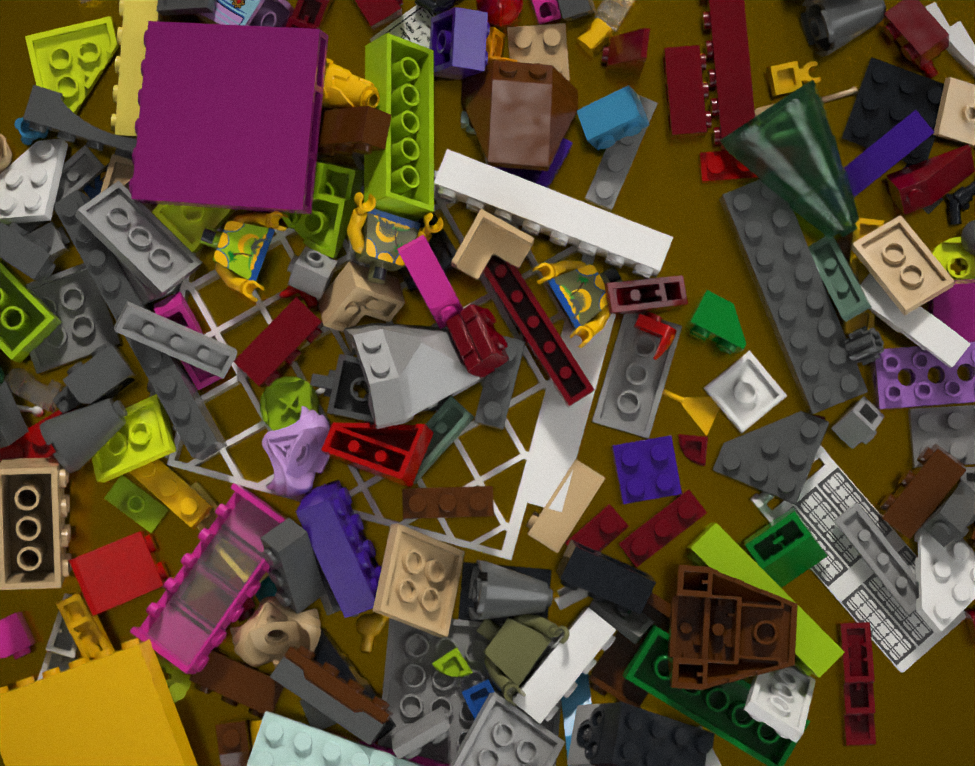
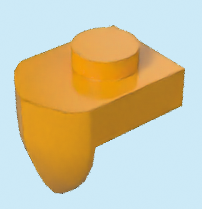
(495, 46)

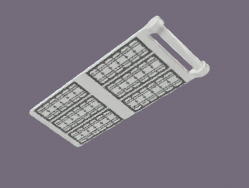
(846, 574)

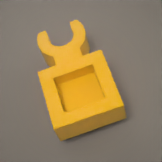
(788, 77)

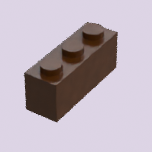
(352, 130)
(921, 490)
(447, 502)
(239, 683)

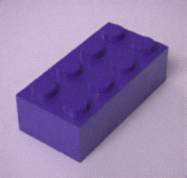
(341, 546)

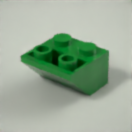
(718, 321)
(785, 548)

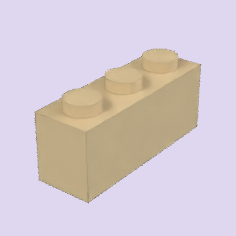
(554, 527)

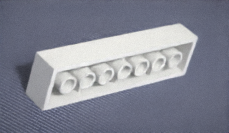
(552, 214)

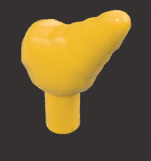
(369, 627)

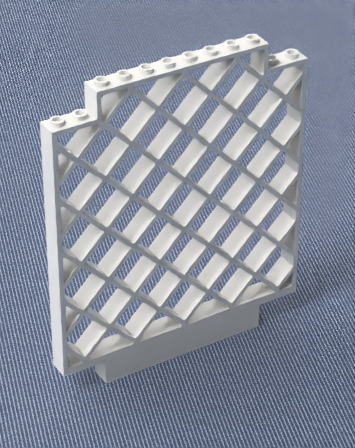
(554, 438)

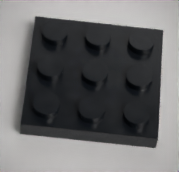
(887, 98)

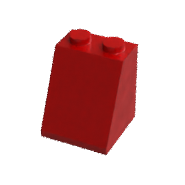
(119, 572)

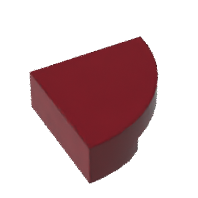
(694, 448)

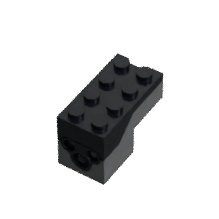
(634, 737)

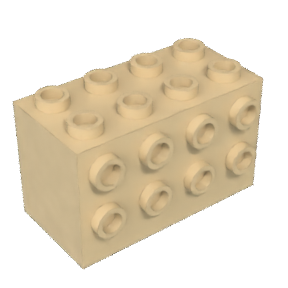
(33, 524)

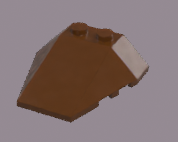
(519, 113)
(726, 629)

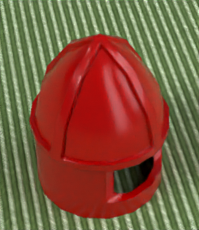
(501, 12)

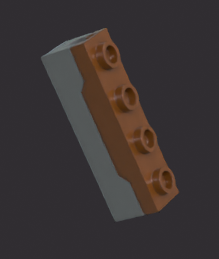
(331, 694)

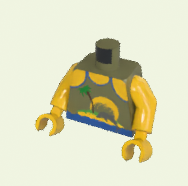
(379, 234)
(580, 294)

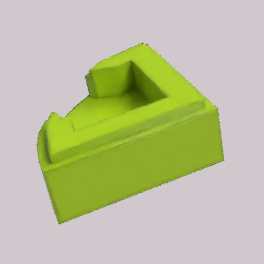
(453, 664)

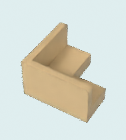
(487, 238)
(354, 296)

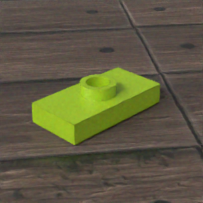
(137, 503)

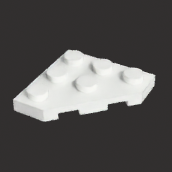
(32, 183)
(944, 579)

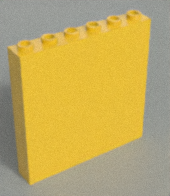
(95, 714)

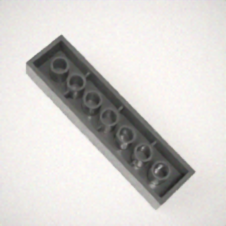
(792, 296)

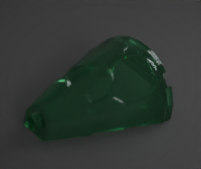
(799, 160)

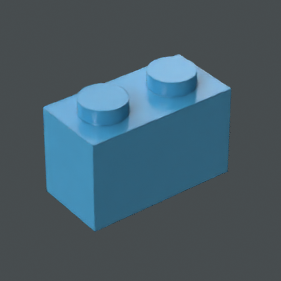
(613, 118)

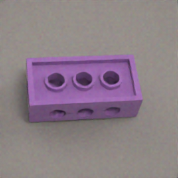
(920, 391)

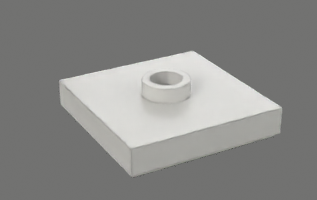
(745, 392)

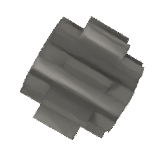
(864, 345)

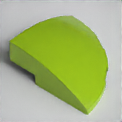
(331, 208)

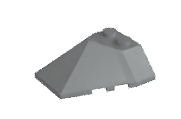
(407, 368)

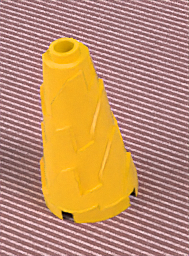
(346, 90)

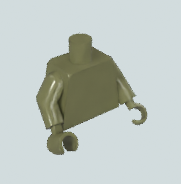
(516, 649)

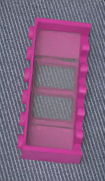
(211, 583)

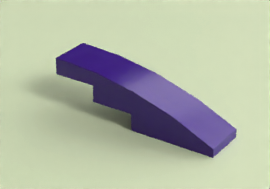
(887, 151)

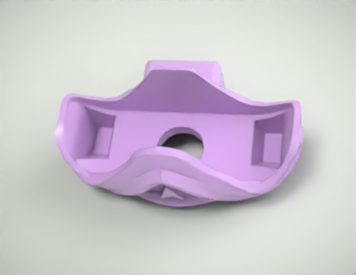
(297, 453)

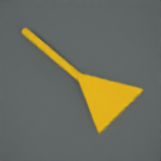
(701, 409)

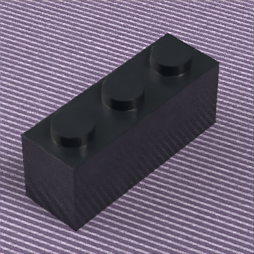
(605, 578)

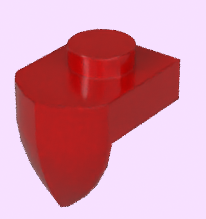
(652, 324)

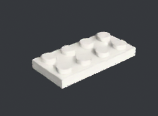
(781, 701)

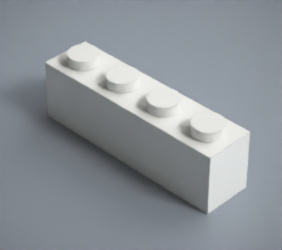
(563, 665)

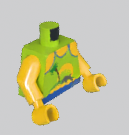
(243, 248)

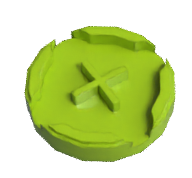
(283, 401)

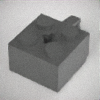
(97, 379)
(341, 387)

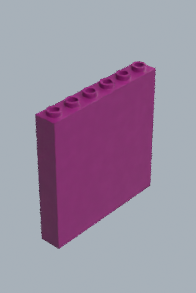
(229, 116)

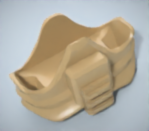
(273, 631)

